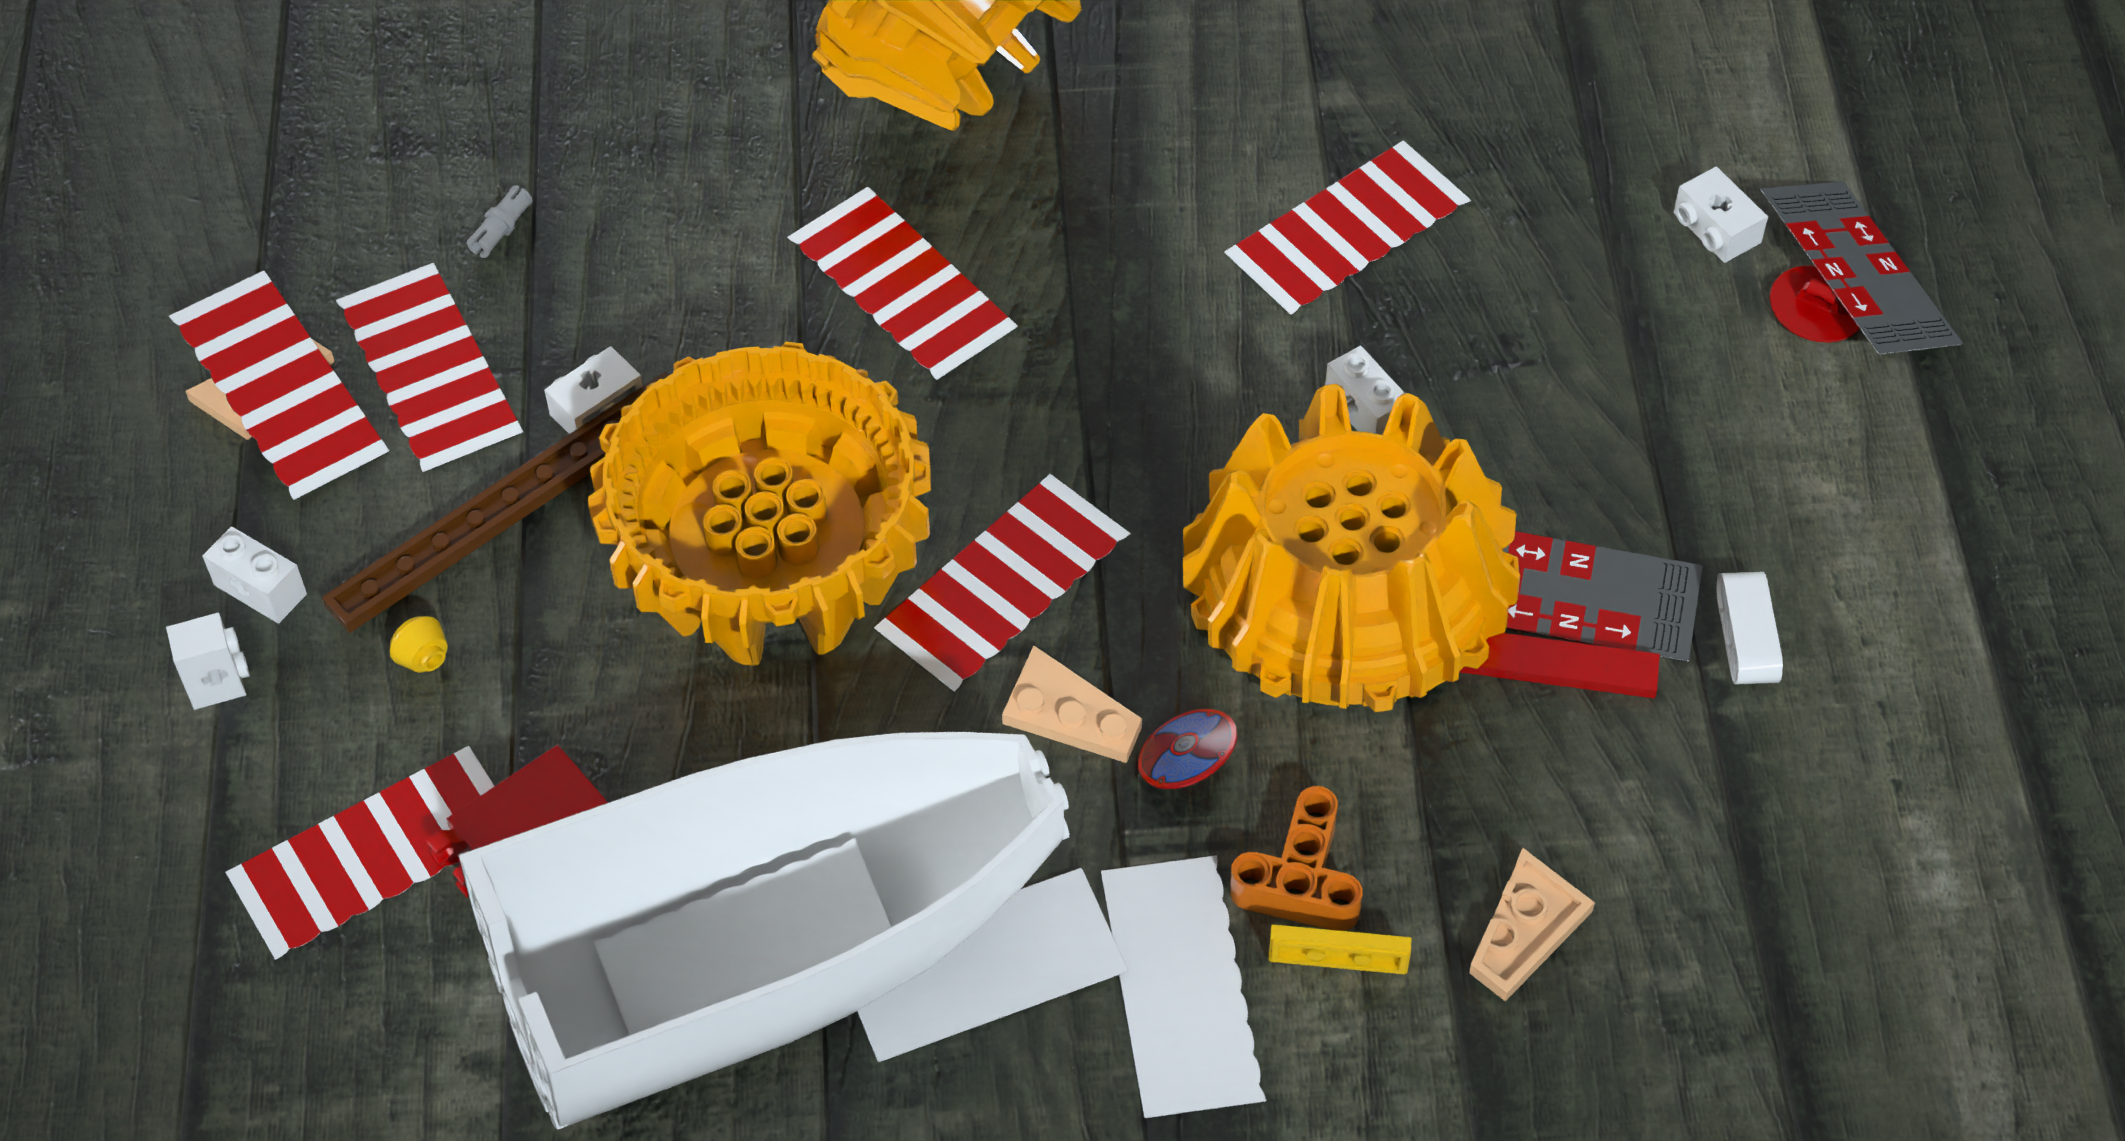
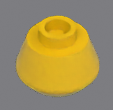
(419, 644)

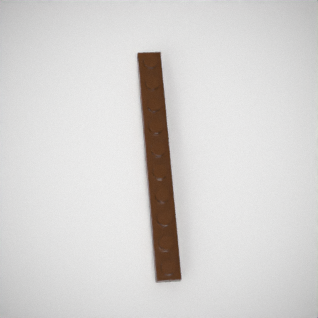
(473, 522)

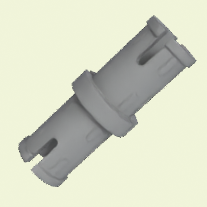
(499, 221)

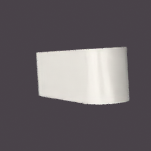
(1749, 628)

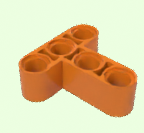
(1300, 871)

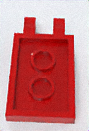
(528, 799)

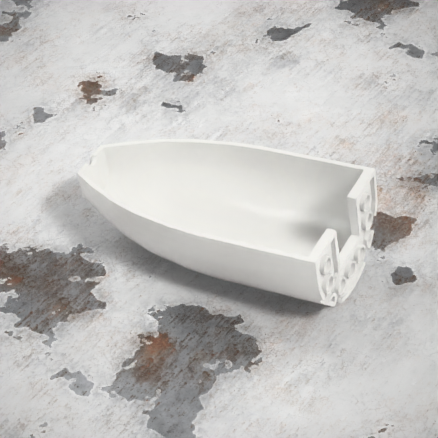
(938, 818)

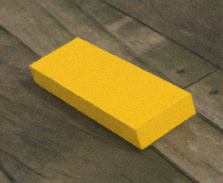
(1339, 949)

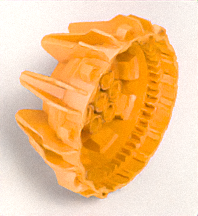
(926, 50)
(794, 446)
(1352, 557)

